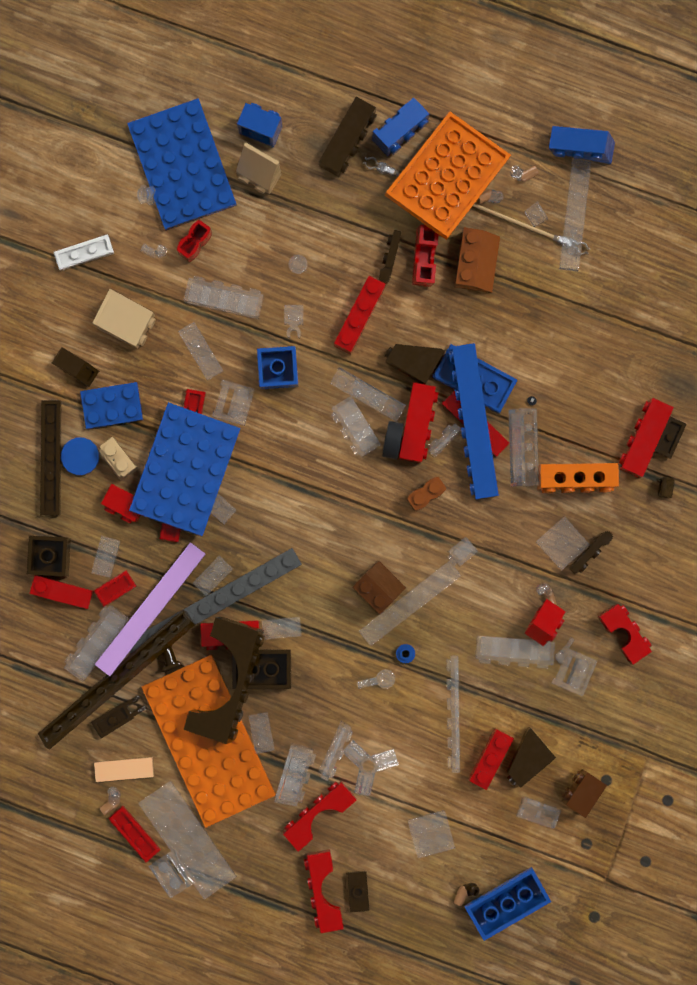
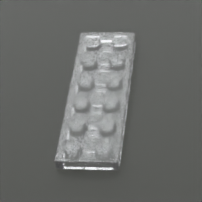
(184, 833)

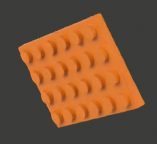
(447, 175)

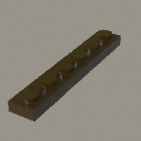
(50, 457)

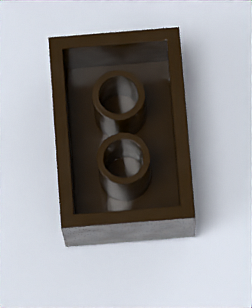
(271, 671)

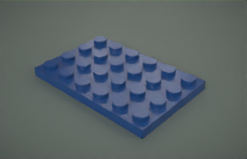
(182, 164)
(184, 469)

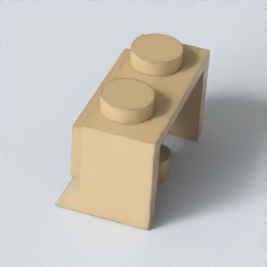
(117, 459)

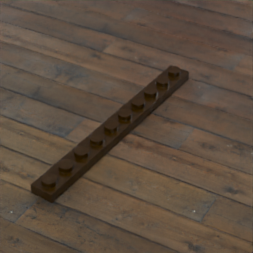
(112, 684)

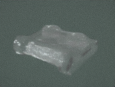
(239, 404)
(580, 672)
(168, 876)

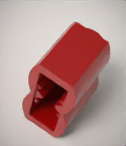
(197, 237)

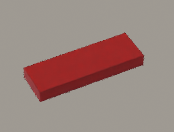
(134, 834)

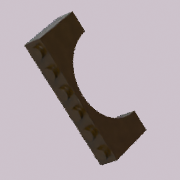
(244, 645)

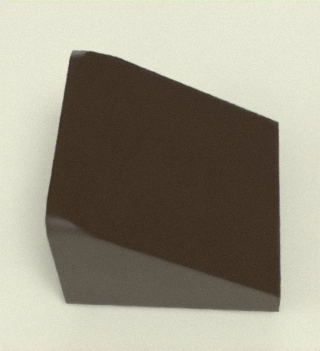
(666, 487)

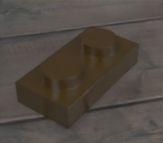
(670, 437)

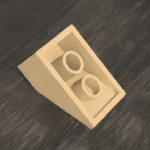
(258, 169)

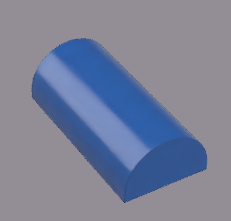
(507, 903)

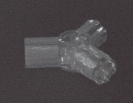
(366, 778)

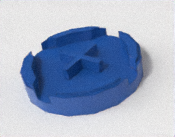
(80, 456)

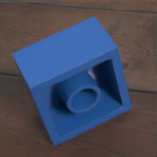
(260, 124)
(277, 367)

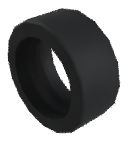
(392, 440)

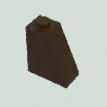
(414, 360)
(528, 759)

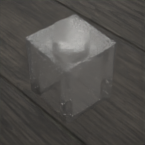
(461, 552)

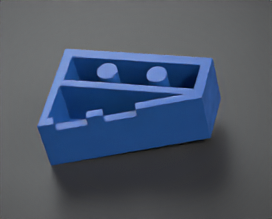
(400, 127)
(582, 144)

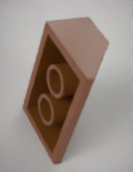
(477, 260)

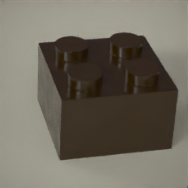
(48, 556)

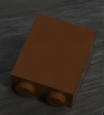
(379, 587)

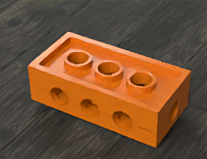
(607, 473)

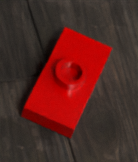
(115, 588)

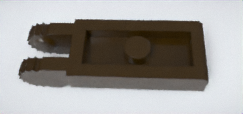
(389, 258)
(592, 551)
(116, 717)

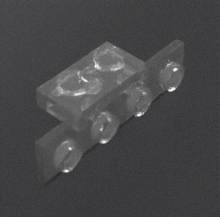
(367, 394)

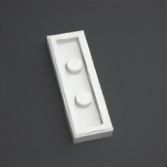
(84, 252)

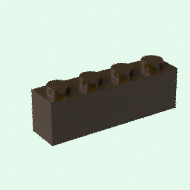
(347, 137)

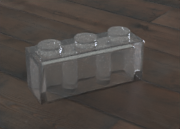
(355, 427)

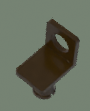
(170, 661)

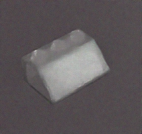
(295, 775)

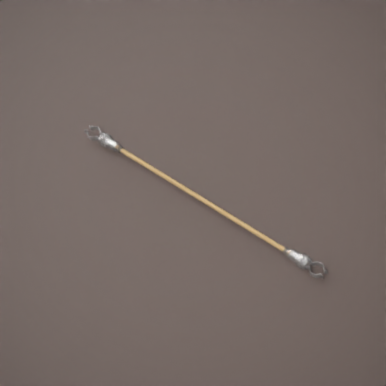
(384, 168)

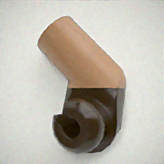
(465, 891)

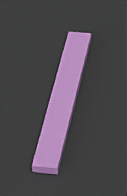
(150, 609)

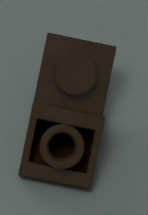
(75, 366)

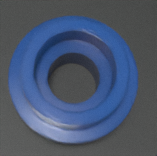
(400, 649)

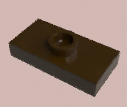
(358, 891)

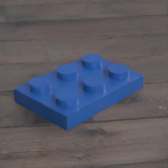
(111, 405)

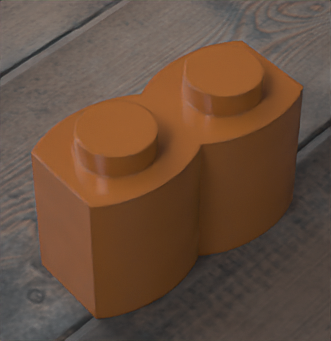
(421, 497)

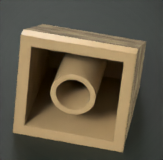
(124, 319)

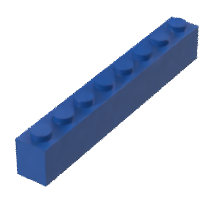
(475, 421)

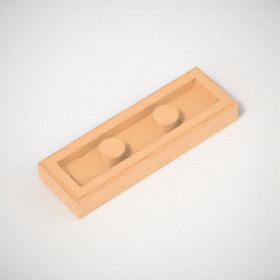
(124, 769)

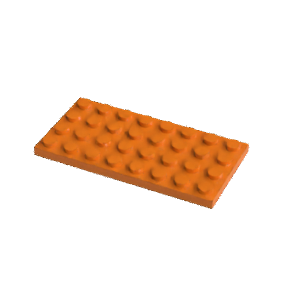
(217, 774)

